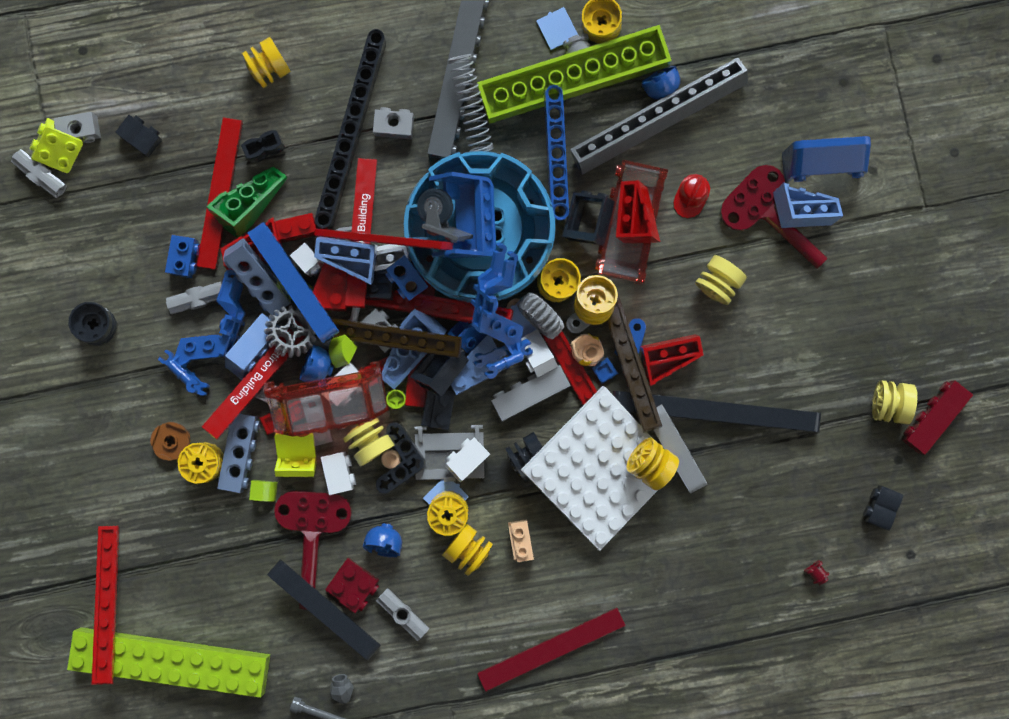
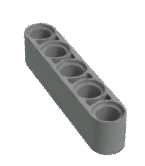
(673, 442)

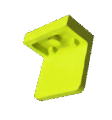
(55, 147)
(295, 456)

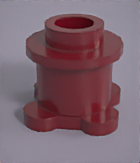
(817, 573)

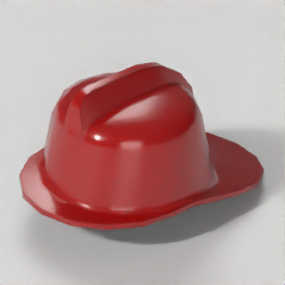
(691, 195)

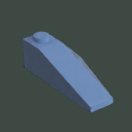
(401, 361)

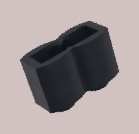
(138, 135)
(259, 148)
(883, 507)

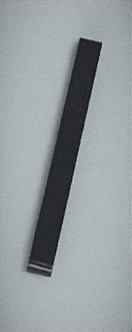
(349, 120)
(730, 412)

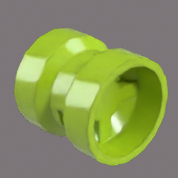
(396, 399)

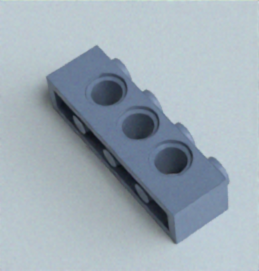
(243, 252)
(230, 460)

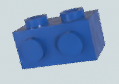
(182, 256)
(469, 335)

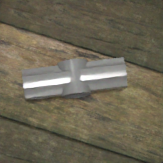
(38, 173)
(193, 298)
(412, 623)

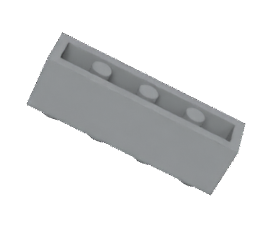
(527, 394)

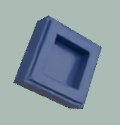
(604, 370)

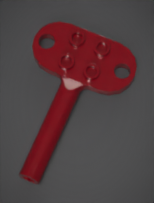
(755, 200)
(312, 515)

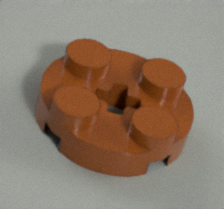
(165, 431)

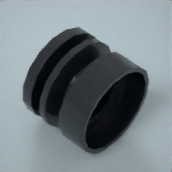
(86, 315)
(523, 455)

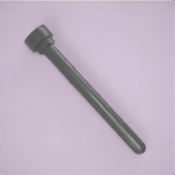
(300, 706)

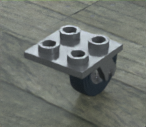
(435, 209)

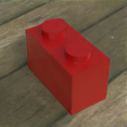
(296, 227)

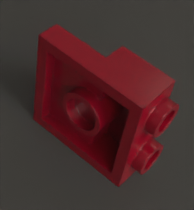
(353, 585)

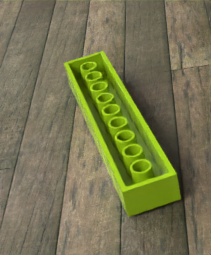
(575, 73)
(177, 663)

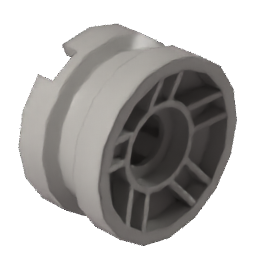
(576, 43)

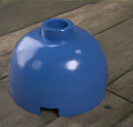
(662, 84)
(317, 365)
(383, 540)

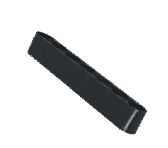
(323, 609)

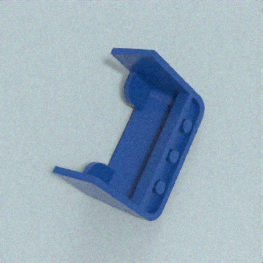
(826, 157)
(472, 212)

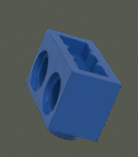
(411, 274)

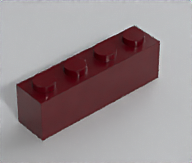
(937, 417)

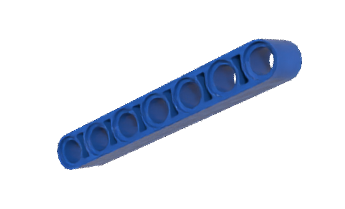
(556, 143)
(293, 282)

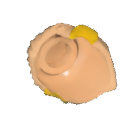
(587, 350)

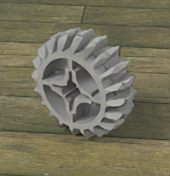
(540, 315)
(299, 331)

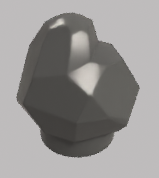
(341, 688)

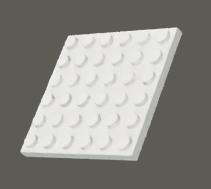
(587, 471)

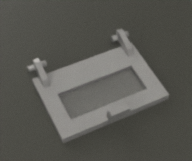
(438, 447)

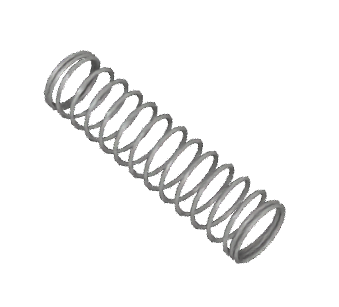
(459, 59)

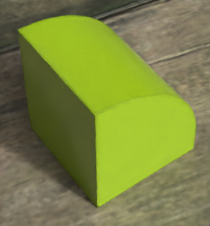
(341, 351)
(263, 490)

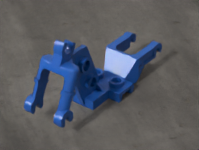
(486, 321)
(211, 345)

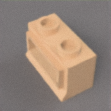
(520, 541)

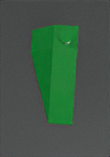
(244, 205)

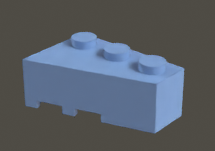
(804, 208)
(350, 256)
(248, 348)
(470, 373)

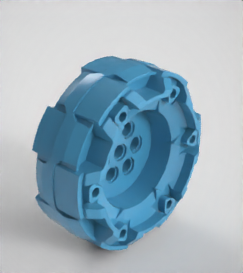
(523, 226)

